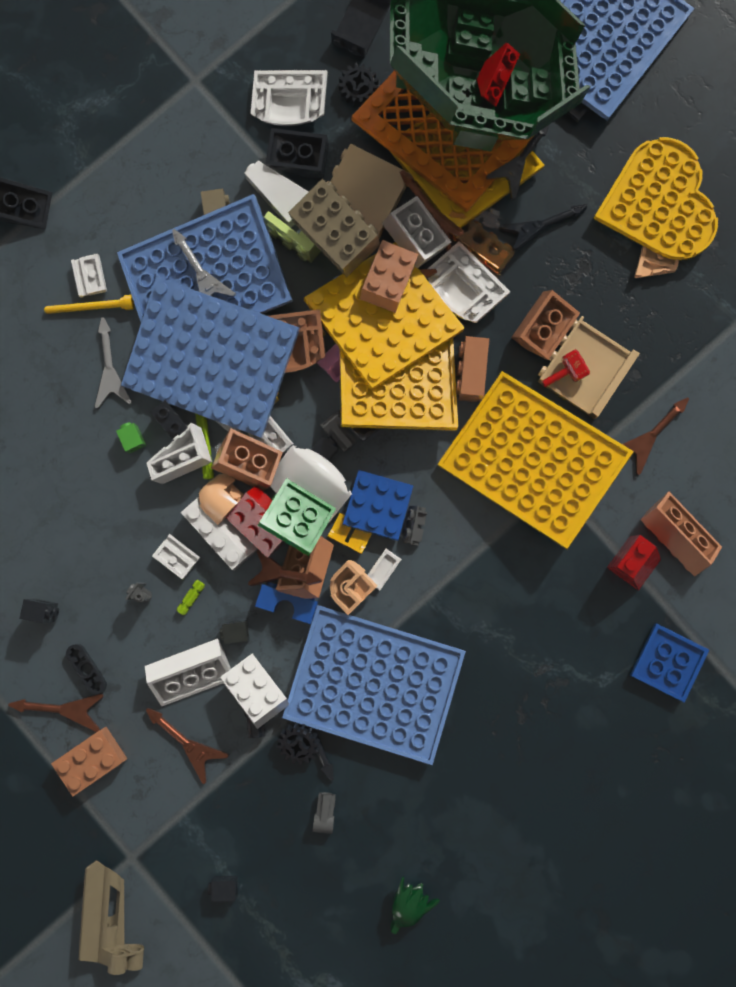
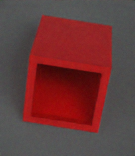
(635, 561)

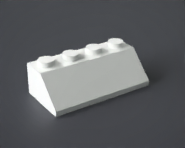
(223, 538)
(187, 672)

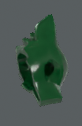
(409, 906)

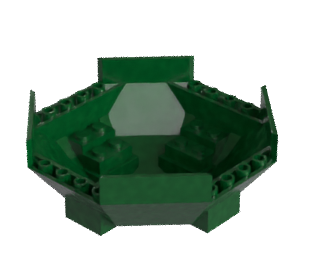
(444, 44)

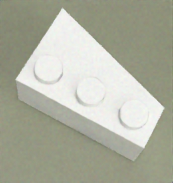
(181, 456)

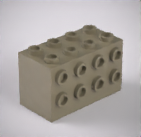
(335, 227)

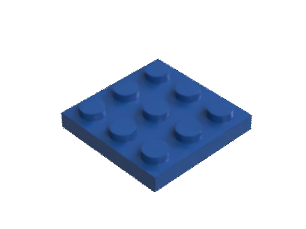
(378, 505)
(669, 662)

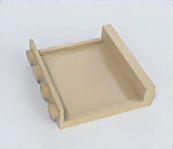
(369, 185)
(603, 357)

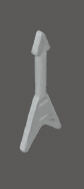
(206, 282)
(110, 380)

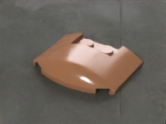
(309, 342)

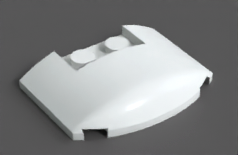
(289, 96)
(466, 284)
(314, 475)

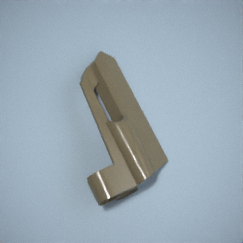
(103, 936)

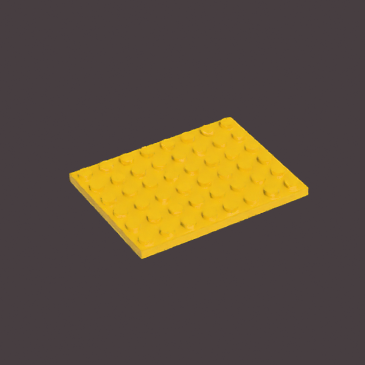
(535, 459)

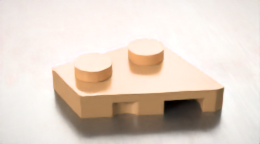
(654, 264)

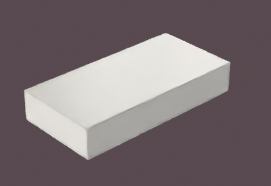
(384, 568)

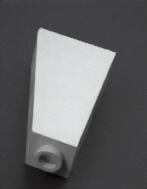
(275, 190)

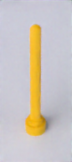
(125, 303)

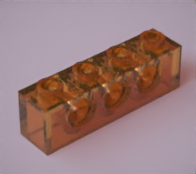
(481, 250)

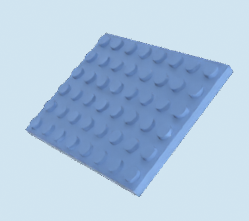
(621, 44)
(227, 244)
(210, 356)
(374, 684)

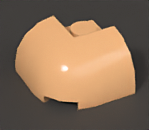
(219, 497)
(350, 586)

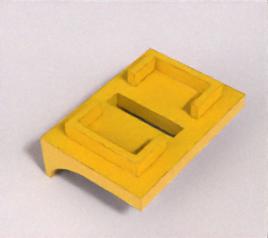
(339, 533)

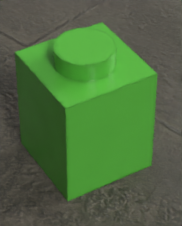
(130, 437)

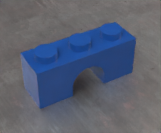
(269, 599)

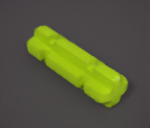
(190, 597)

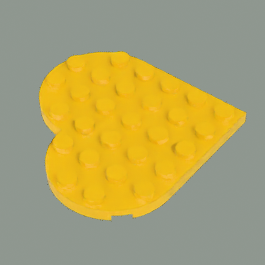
(660, 201)

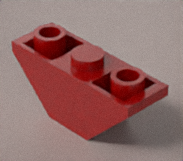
(496, 73)

